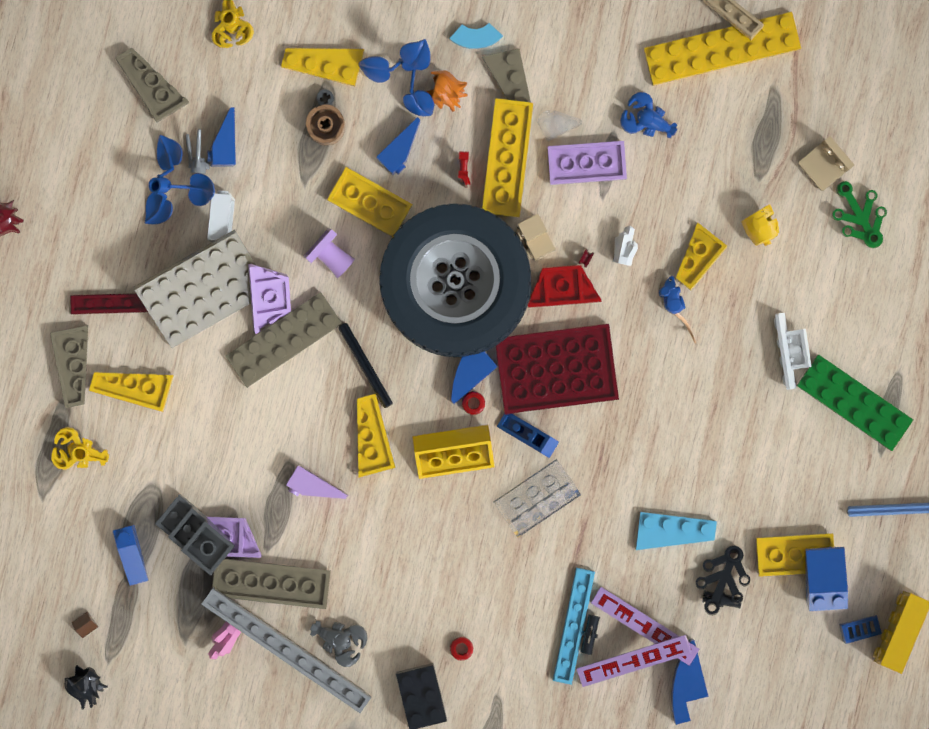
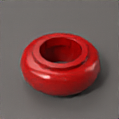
(478, 410)
(461, 657)

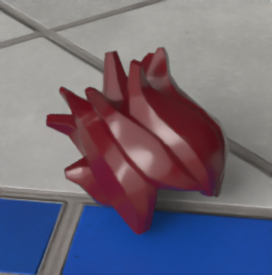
(8, 219)

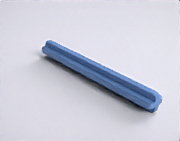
(890, 509)

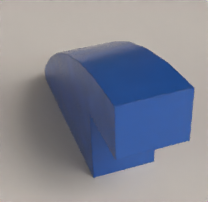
(471, 372)
(687, 686)

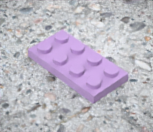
(587, 162)

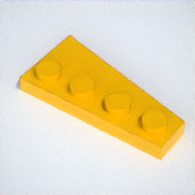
(139, 389)

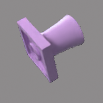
(329, 254)

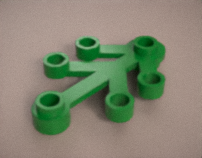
(861, 217)

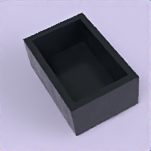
(421, 696)

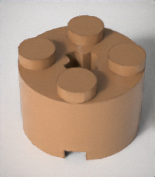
(321, 115)

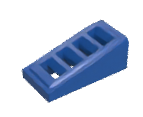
(845, 633)

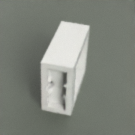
(220, 215)

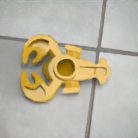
(231, 22)
(77, 450)

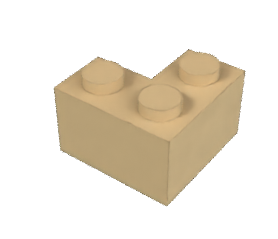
(535, 237)

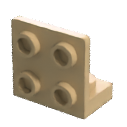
(826, 163)

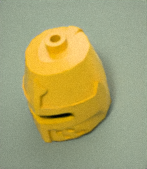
(761, 227)

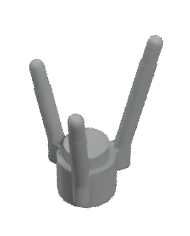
(196, 163)

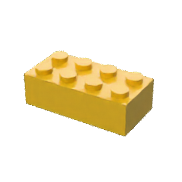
(902, 631)

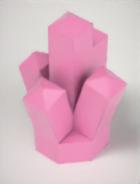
(223, 640)

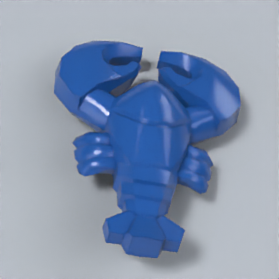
(647, 117)

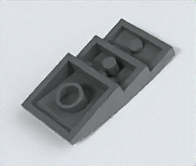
(195, 534)

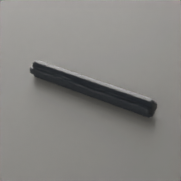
(365, 365)

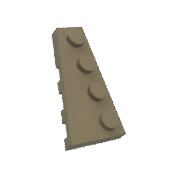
(150, 85)

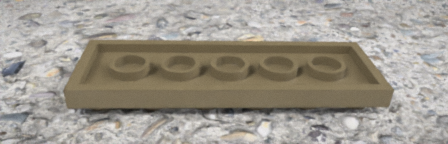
(283, 339)
(272, 583)

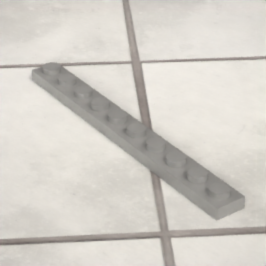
(286, 650)

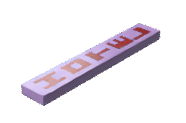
(637, 621)
(634, 660)

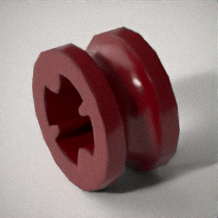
(586, 258)

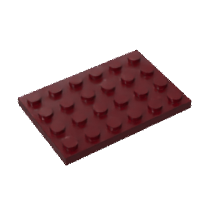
(557, 369)

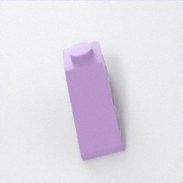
(309, 484)

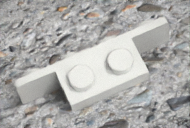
(793, 350)

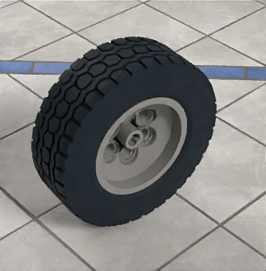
(443, 237)

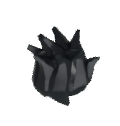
(84, 686)

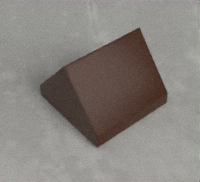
(84, 625)

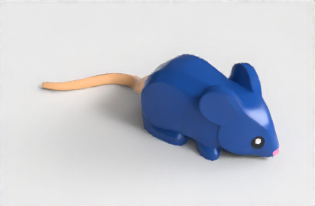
(673, 301)

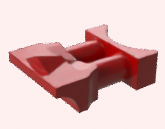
(463, 173)

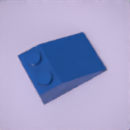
(826, 579)

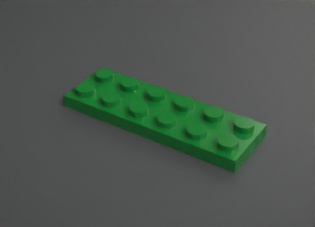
(855, 402)

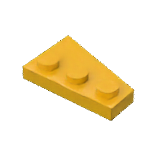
(700, 256)

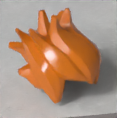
(447, 90)

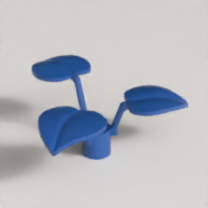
(413, 57)
(157, 206)

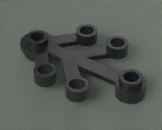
(724, 576)

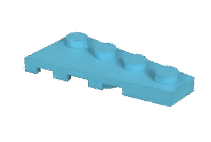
(669, 530)

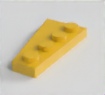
(329, 64)
(373, 443)

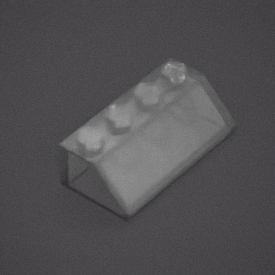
(537, 498)

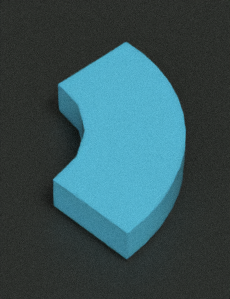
(476, 38)

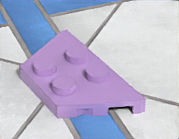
(268, 296)
(239, 534)

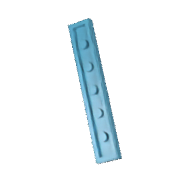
(573, 626)

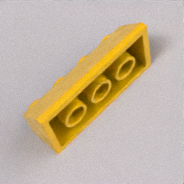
(453, 451)

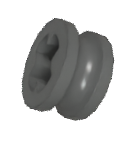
(320, 95)

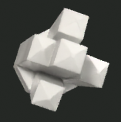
(625, 247)

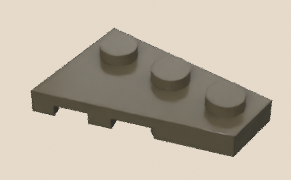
(509, 74)

